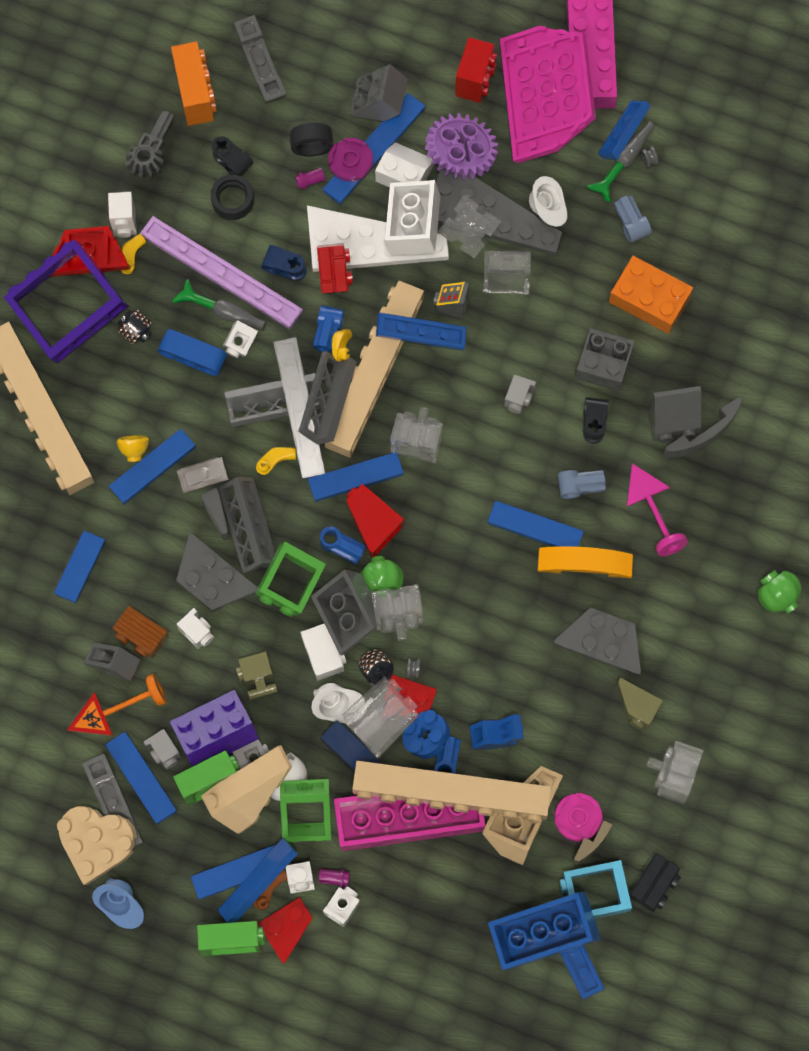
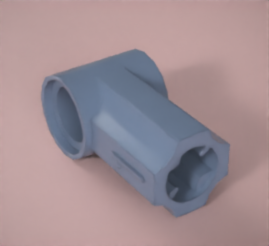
(634, 224)
(574, 484)

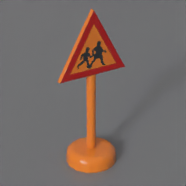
(93, 719)

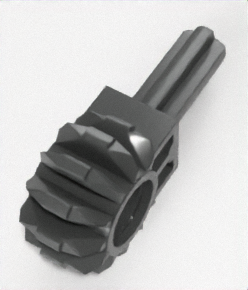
(151, 147)

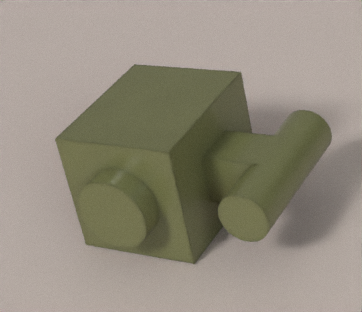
(255, 671)

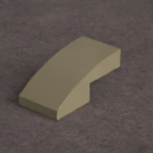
(588, 847)

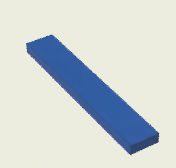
(379, 141)

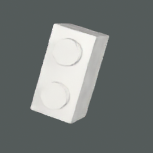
(122, 214)
(322, 652)

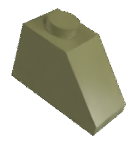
(638, 704)

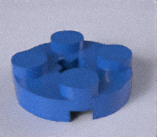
(431, 746)

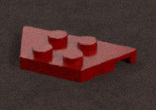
(101, 247)

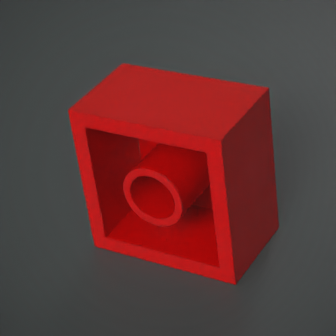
(475, 70)

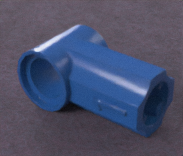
(328, 323)
(343, 547)
(448, 756)

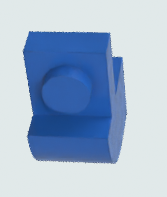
(496, 734)

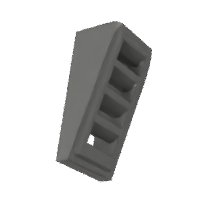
(213, 505)

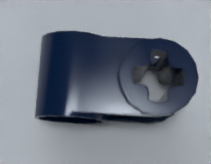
(279, 262)

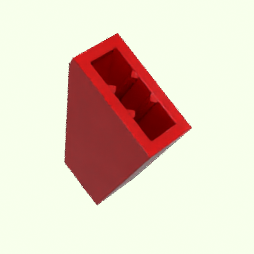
(373, 519)

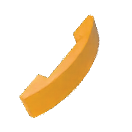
(585, 560)

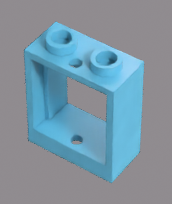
(619, 883)

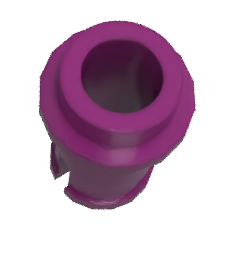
(309, 178)
(334, 877)

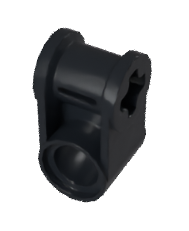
(233, 159)
(595, 417)

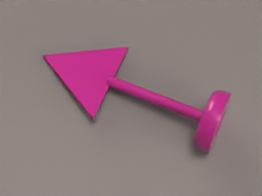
(643, 487)

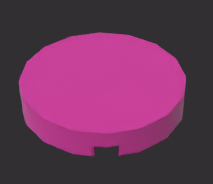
(578, 817)

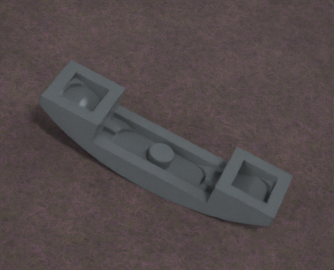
(259, 59)
(683, 447)
(108, 790)

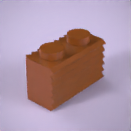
(140, 632)

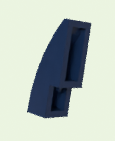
(347, 746)

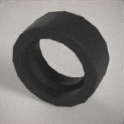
(311, 139)
(232, 181)

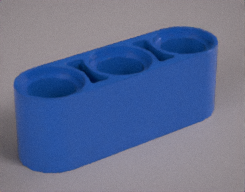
(192, 352)

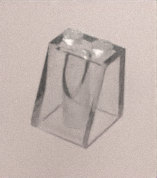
(506, 271)
(381, 715)

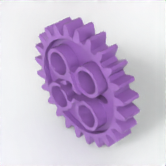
(467, 142)

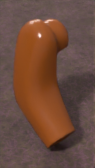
(264, 899)

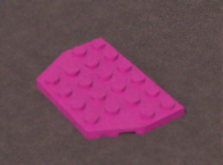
(546, 89)

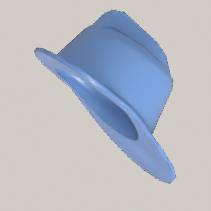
(118, 903)

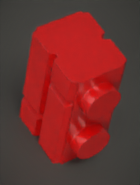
(333, 269)

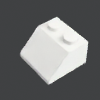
(402, 165)

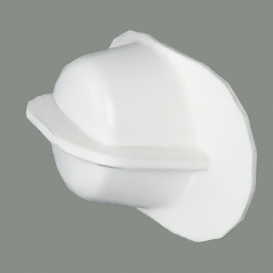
(548, 201)
(332, 701)

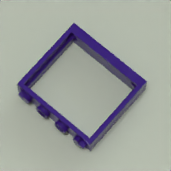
(88, 326)

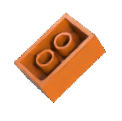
(194, 83)
(650, 294)

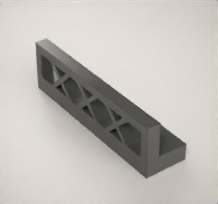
(255, 397)
(331, 402)
(251, 521)

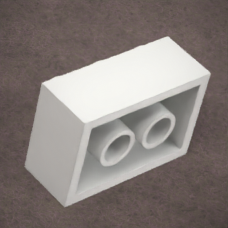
(412, 217)

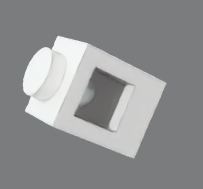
(247, 336)
(195, 629)
(300, 877)
(338, 914)

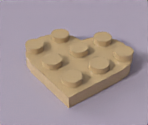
(95, 841)

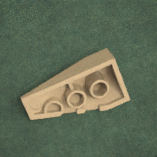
(243, 795)
(515, 836)

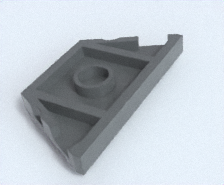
(211, 577)
(603, 640)

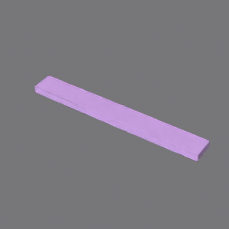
(221, 272)

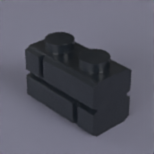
(655, 882)

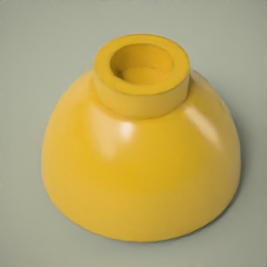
(133, 446)

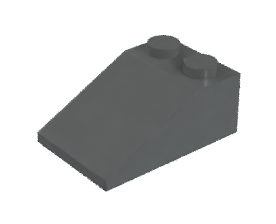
(675, 414)
(346, 609)

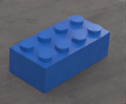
(544, 931)

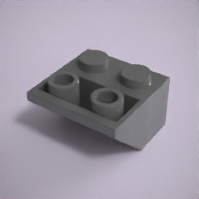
(379, 94)
(604, 359)

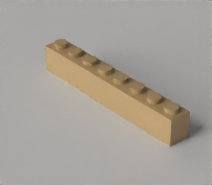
(373, 371)
(41, 414)
(451, 790)

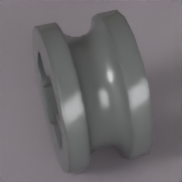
(649, 157)
(413, 668)

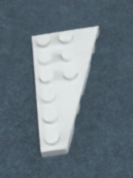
(363, 238)

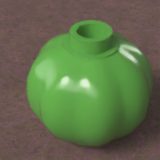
(382, 574)
(779, 591)

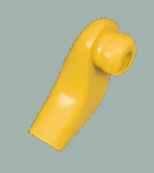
(130, 249)
(339, 343)
(273, 457)

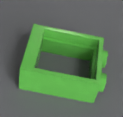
(300, 558)
(204, 776)
(305, 792)
(230, 938)

